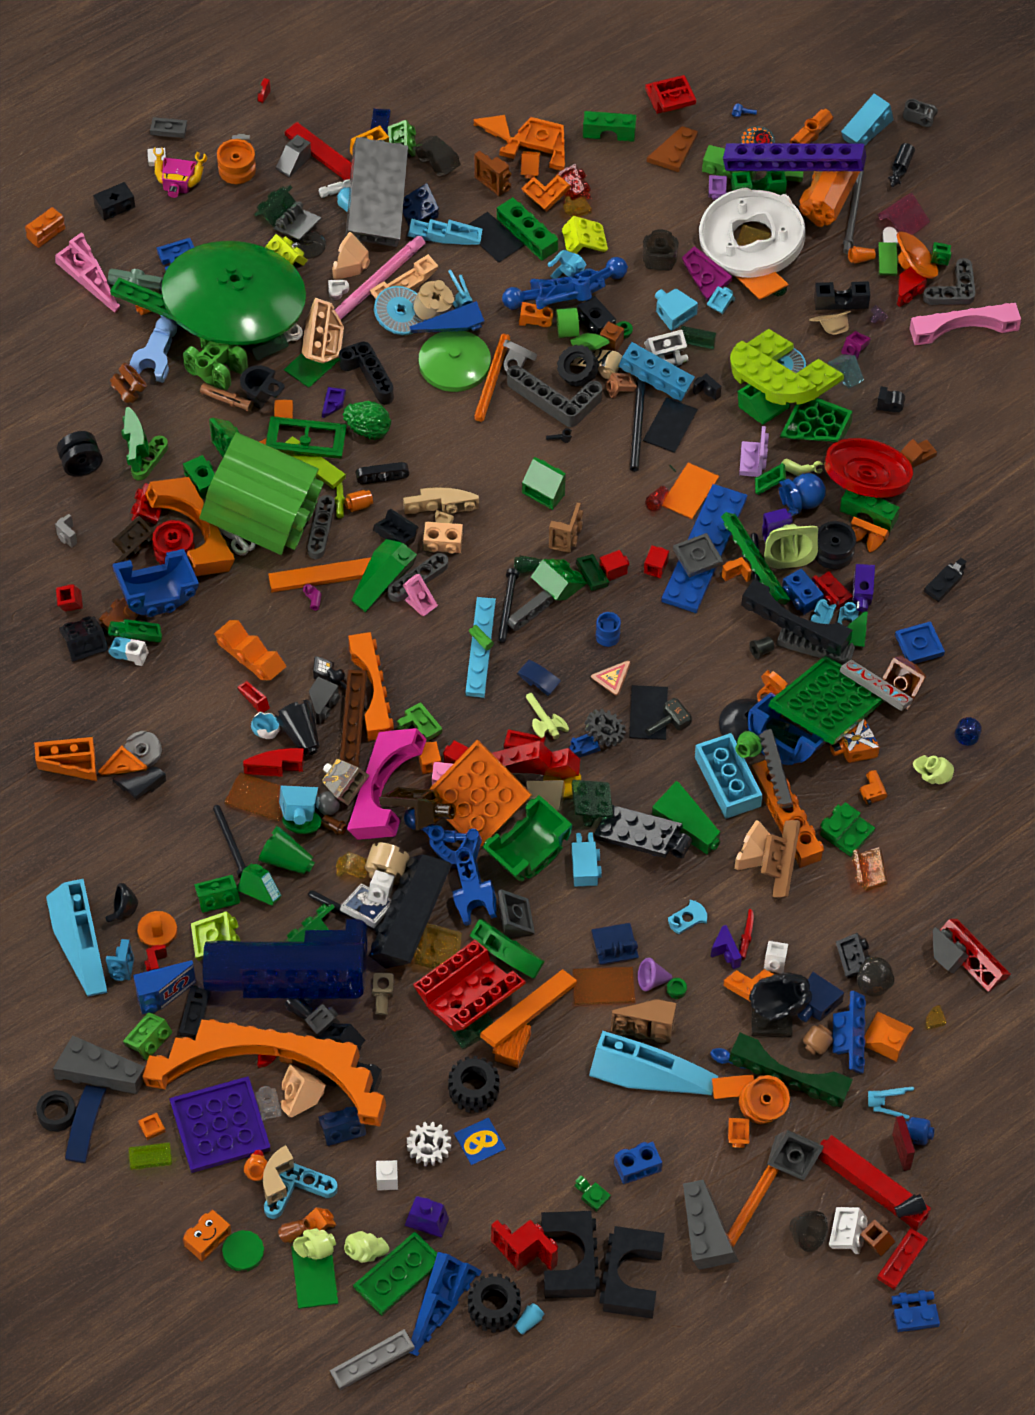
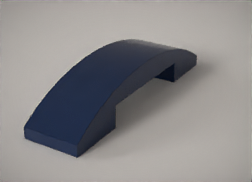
(84, 1123)

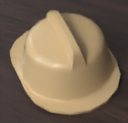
(834, 323)

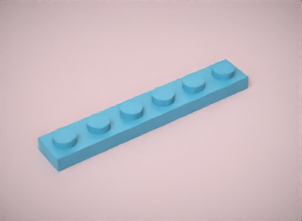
(478, 655)

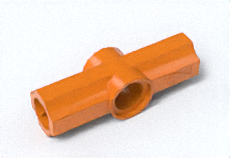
(813, 127)

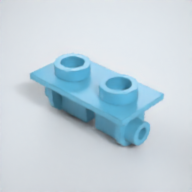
(824, 612)

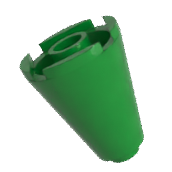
(286, 853)

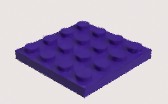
(219, 1124)

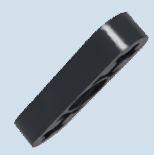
(372, 474)

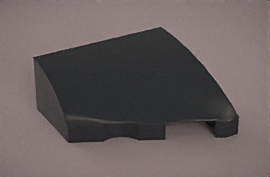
(140, 782)

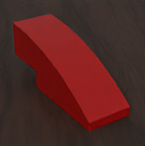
(274, 762)

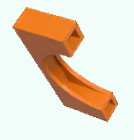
(183, 497)

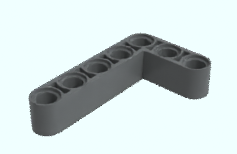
(562, 409)

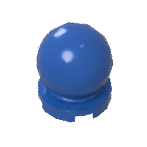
(802, 493)

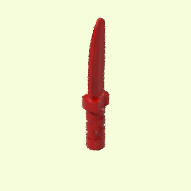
(746, 937)

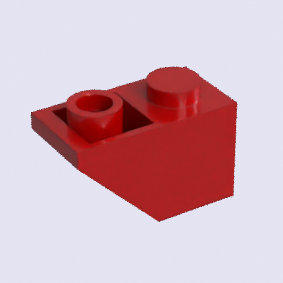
(910, 285)

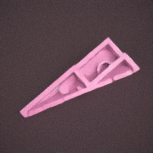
(83, 267)

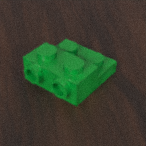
(846, 829)

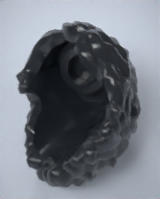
(780, 995)

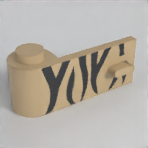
(607, 360)

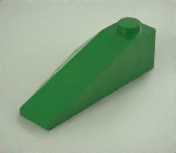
(385, 567)

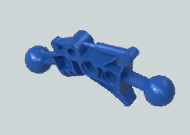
(565, 288)

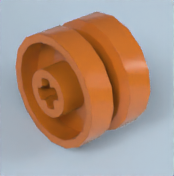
(236, 161)
(764, 1099)

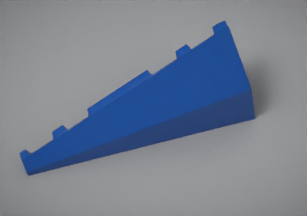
(446, 1285)

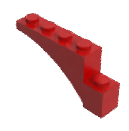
(538, 759)

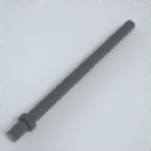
(848, 241)

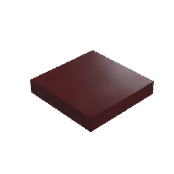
(903, 1143)

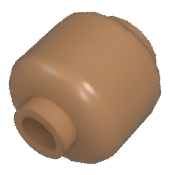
(817, 1039)

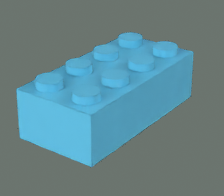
(728, 776)

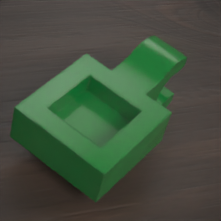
(592, 1195)

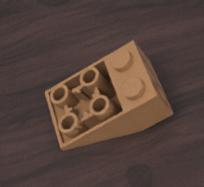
(645, 1020)

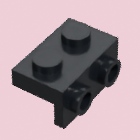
(396, 528)

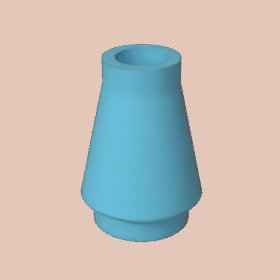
(530, 1317)

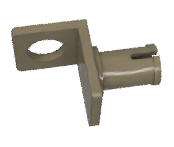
(382, 994)

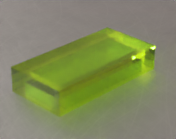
(150, 1156)

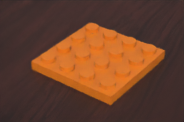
(481, 791)

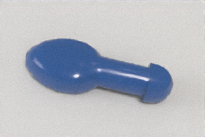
(721, 1056)

